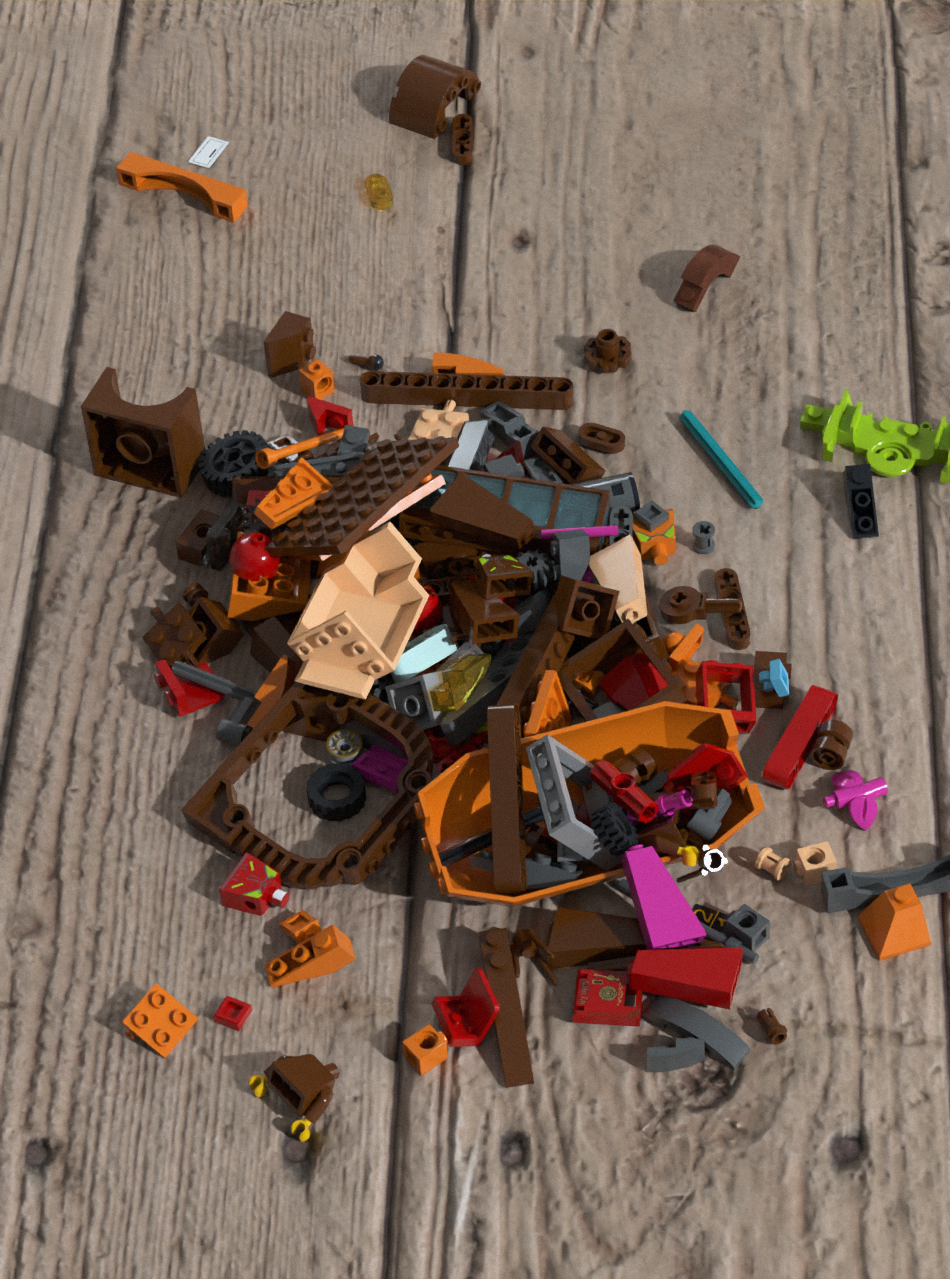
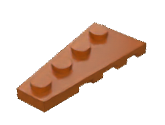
(292, 495)

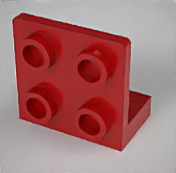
(710, 758)

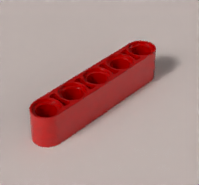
(799, 737)

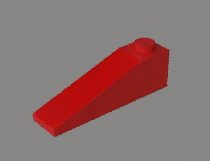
(632, 681)

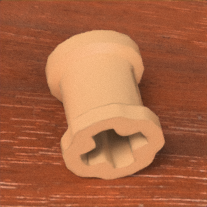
(773, 863)

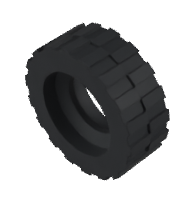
(336, 809)

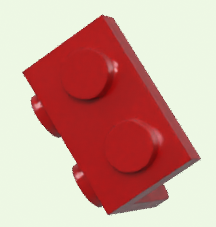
(182, 693)
(468, 1016)

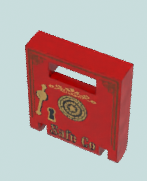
(601, 998)

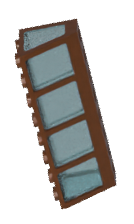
(545, 502)

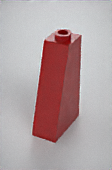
(688, 974)

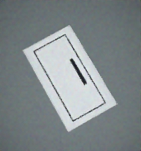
(208, 152)

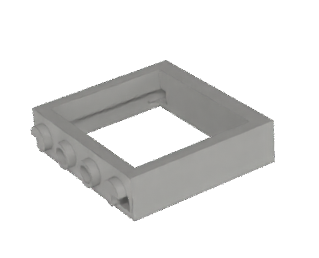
(549, 765)

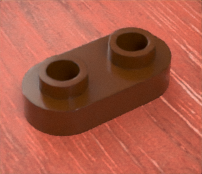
(601, 438)

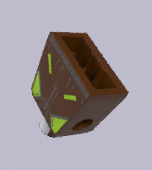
(502, 577)

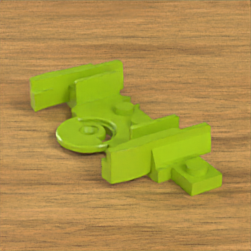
(888, 437)

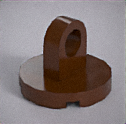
(540, 844)

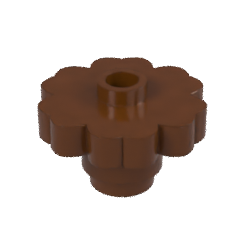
(607, 352)

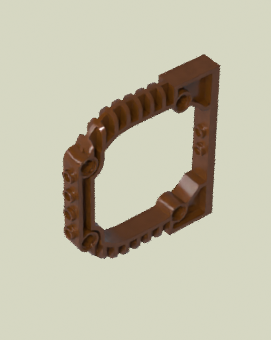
(216, 809)

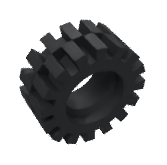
(614, 829)

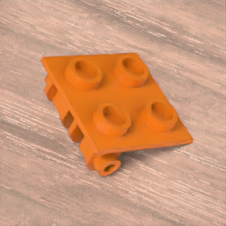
(159, 1021)

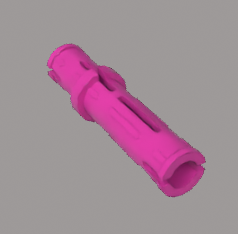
(668, 805)

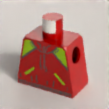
(252, 887)

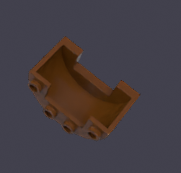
(426, 91)

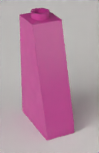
(658, 902)

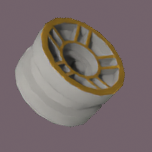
(344, 747)

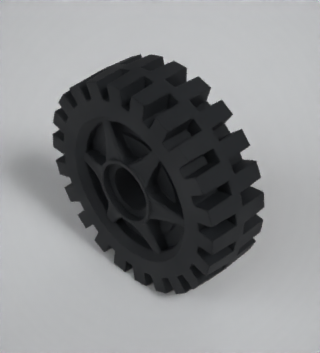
(229, 459)

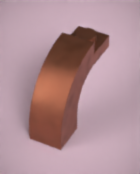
(700, 273)

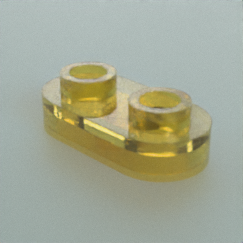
(378, 192)

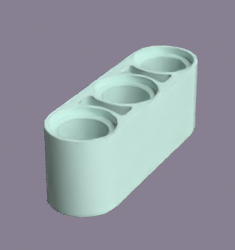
(424, 652)

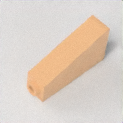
(621, 569)

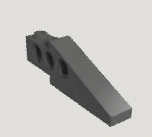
(473, 714)

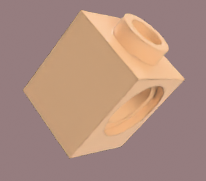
(812, 861)

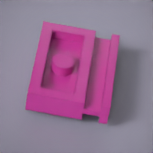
(381, 767)

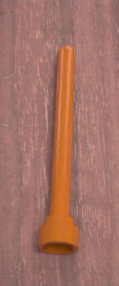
(268, 457)

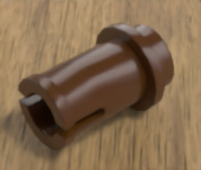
(774, 1030)

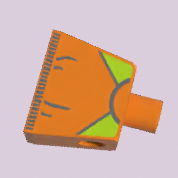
(657, 543)

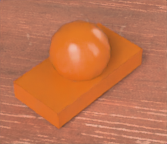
(682, 647)

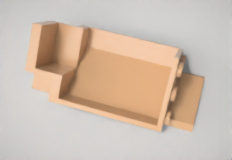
(360, 615)

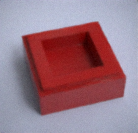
(232, 1013)

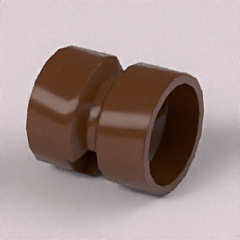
(831, 744)
(639, 764)

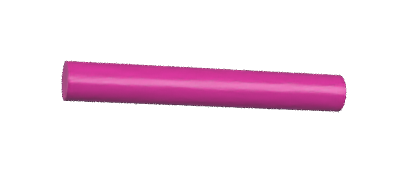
(591, 531)

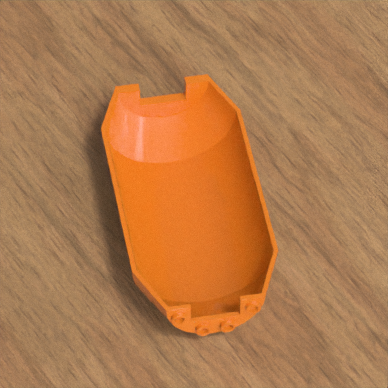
(460, 802)

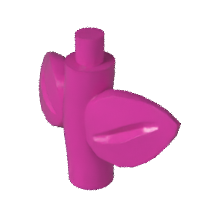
(856, 796)

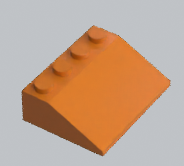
(271, 597)

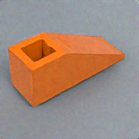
(312, 958)

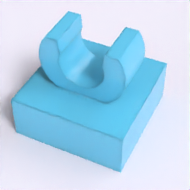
(775, 678)

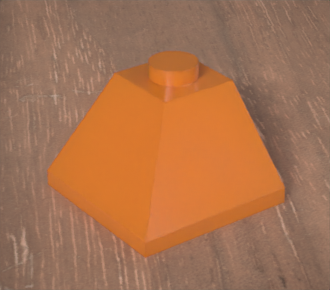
(895, 923)

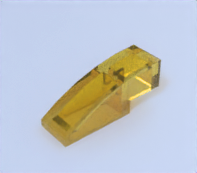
(460, 682)

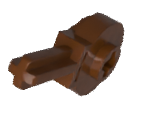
(686, 604)

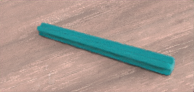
(721, 459)

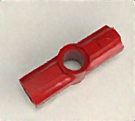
(624, 791)

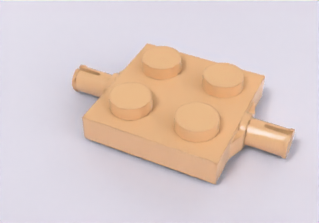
(438, 423)

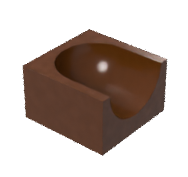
(143, 444)

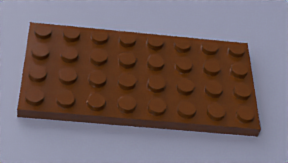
(361, 497)

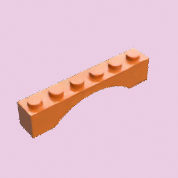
(147, 173)

